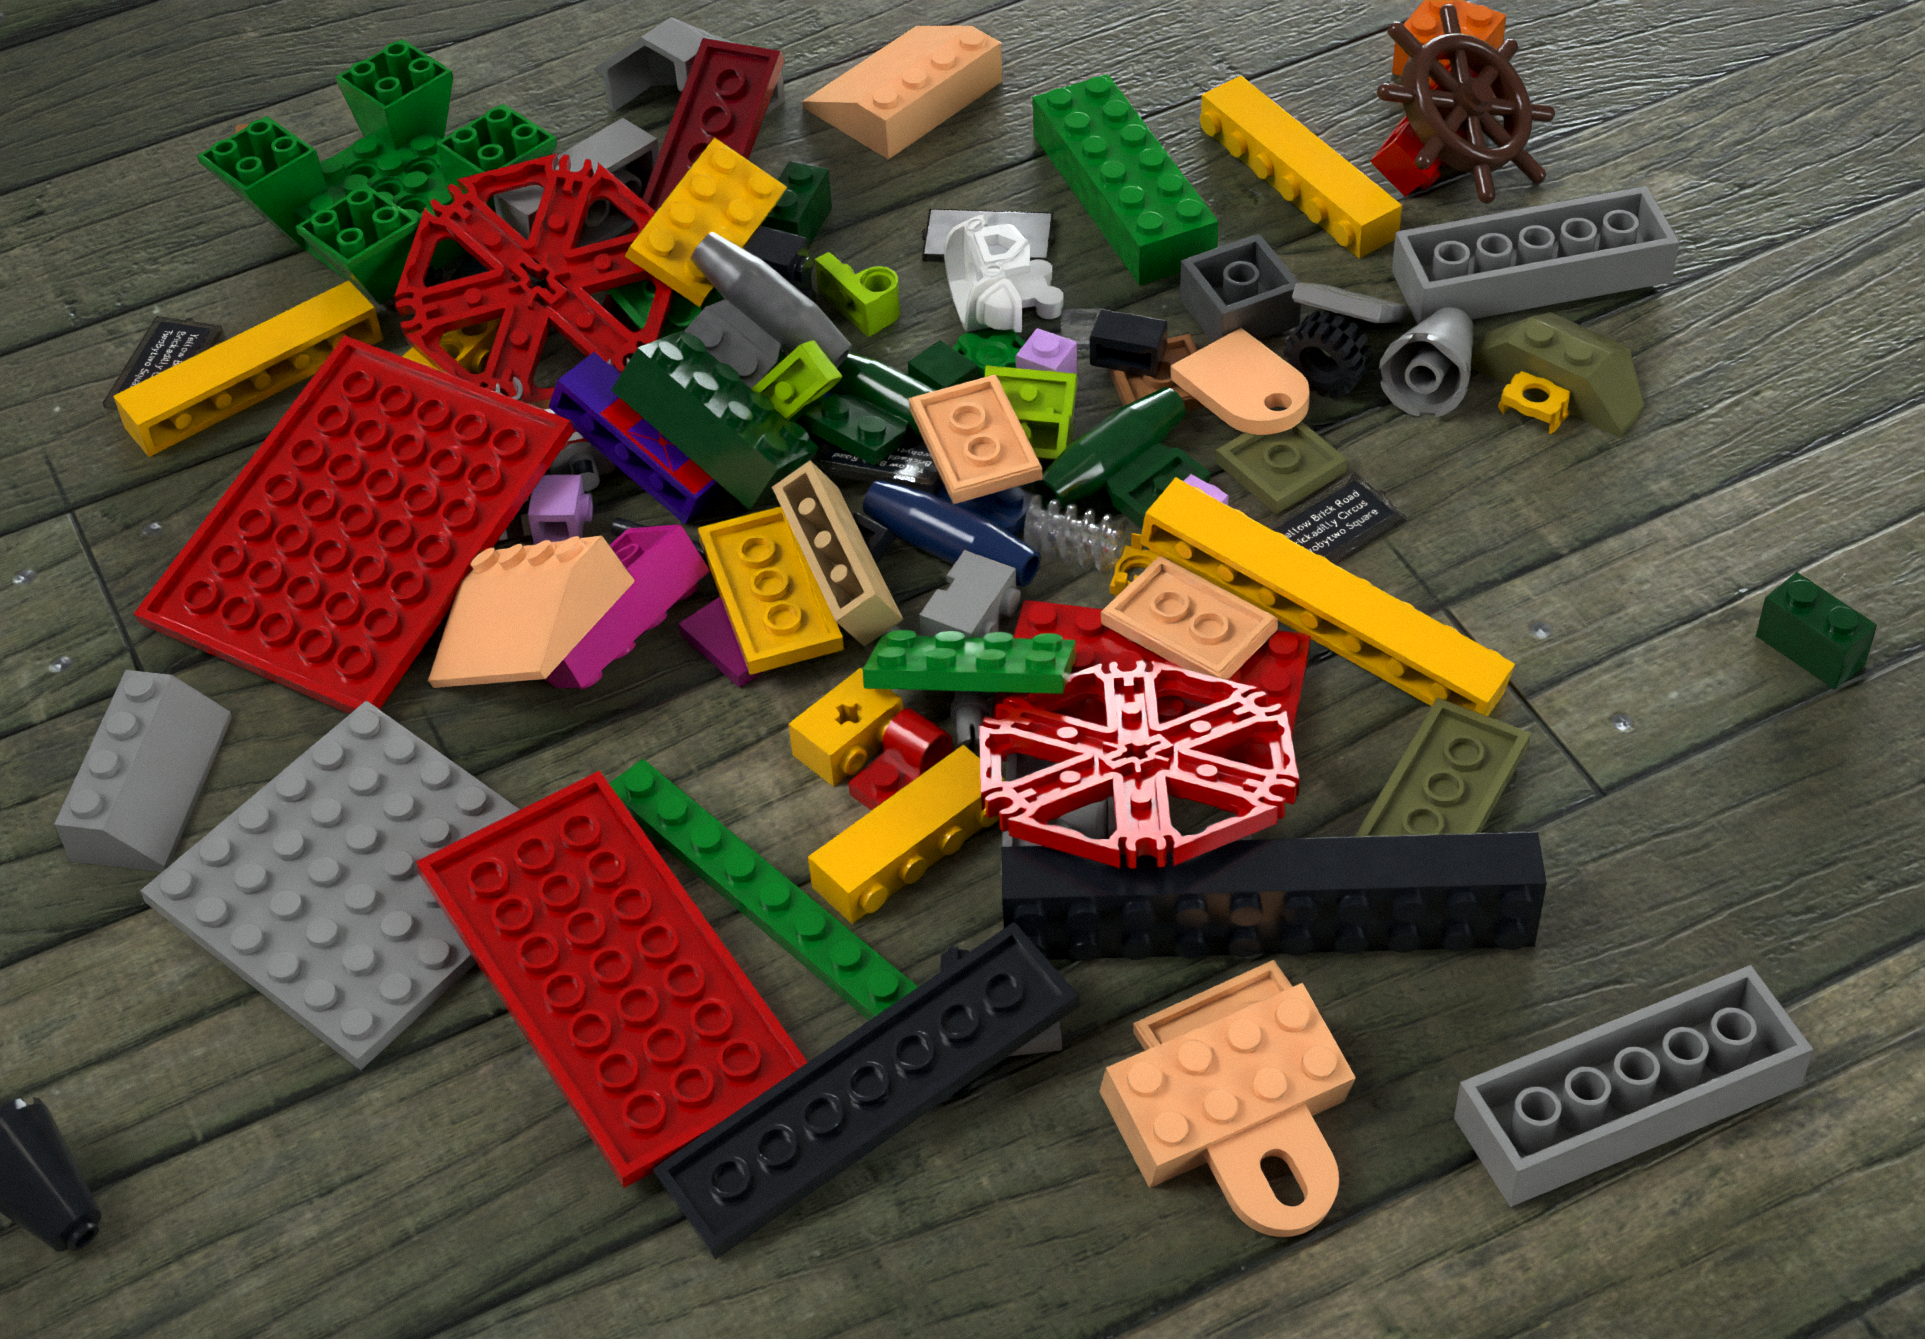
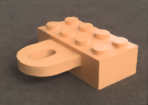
(1234, 1098)

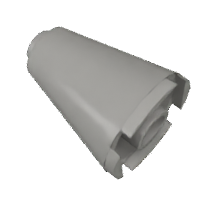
(1430, 364)

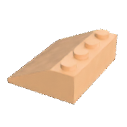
(910, 86)
(526, 610)

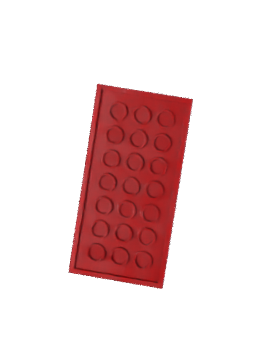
(610, 973)

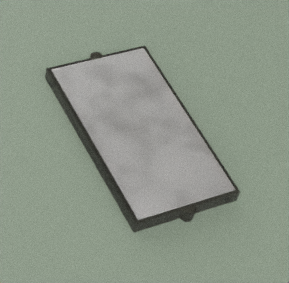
(1033, 226)

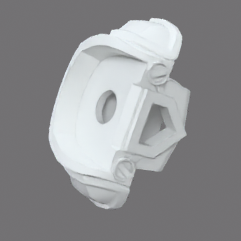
(996, 287)

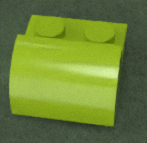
(1043, 406)

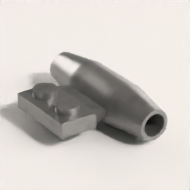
(757, 313)

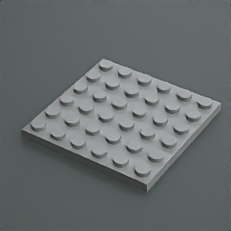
(321, 886)

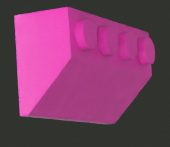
(664, 572)

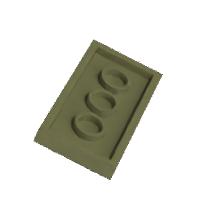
(1448, 775)

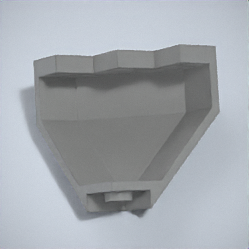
(660, 59)

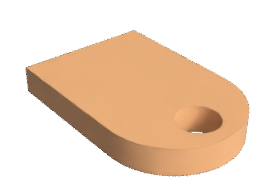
(1242, 382)

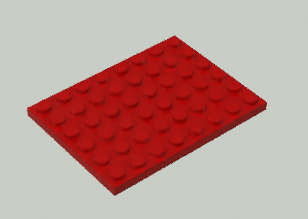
(355, 525)

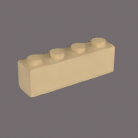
(837, 554)

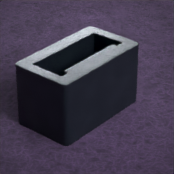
(1128, 343)

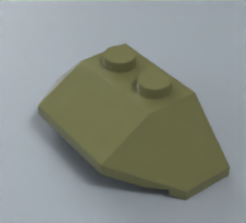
(1571, 357)

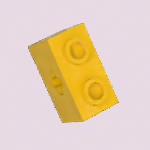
(843, 728)

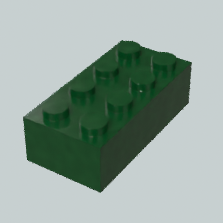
(713, 417)

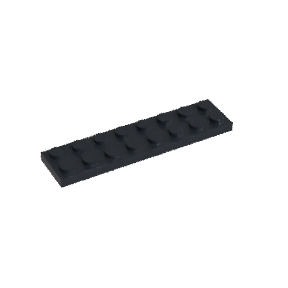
(865, 1089)

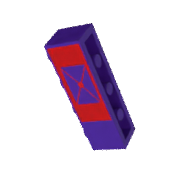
(631, 441)

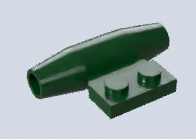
(870, 409)
(1124, 458)

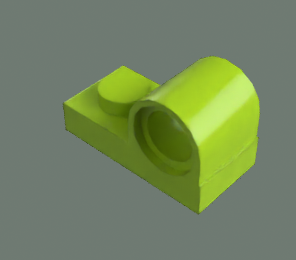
(865, 298)
(799, 379)

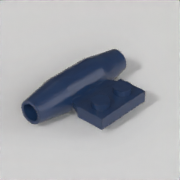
(947, 529)

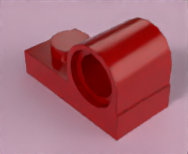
(910, 749)

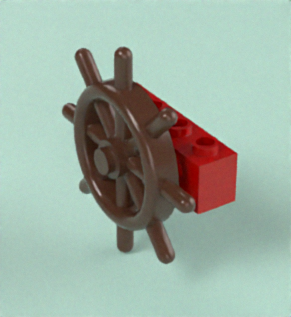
(1457, 108)

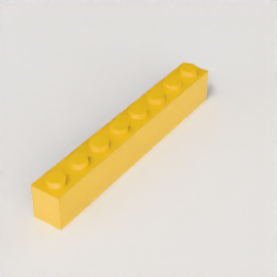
(1323, 600)

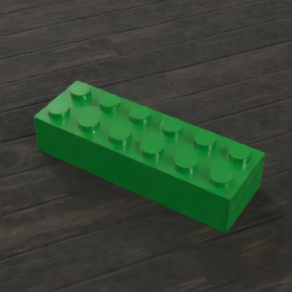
(1123, 177)

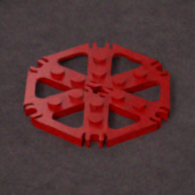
(508, 256)
(1138, 763)

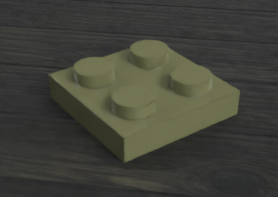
(1281, 465)

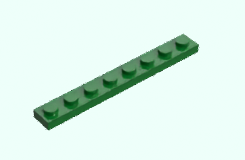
(761, 892)

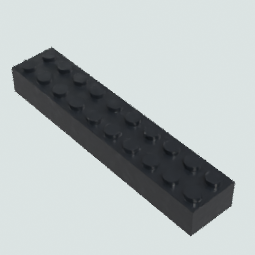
(1282, 897)

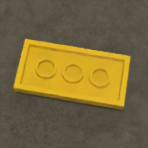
(716, 195)
(769, 591)

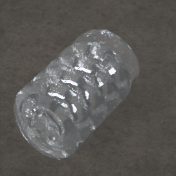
(1074, 538)

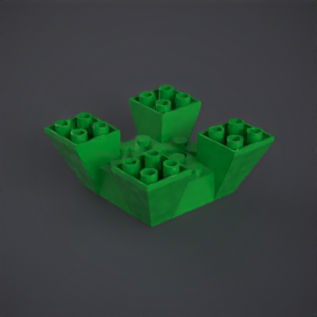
(369, 199)

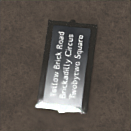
(162, 347)
(906, 466)
(1341, 519)

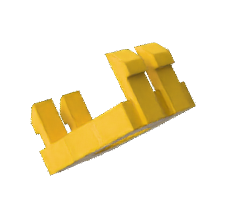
(1552, 410)
(1132, 557)

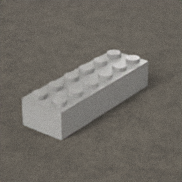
(1536, 255)
(1631, 1084)

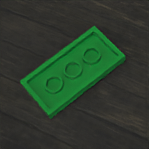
(970, 663)

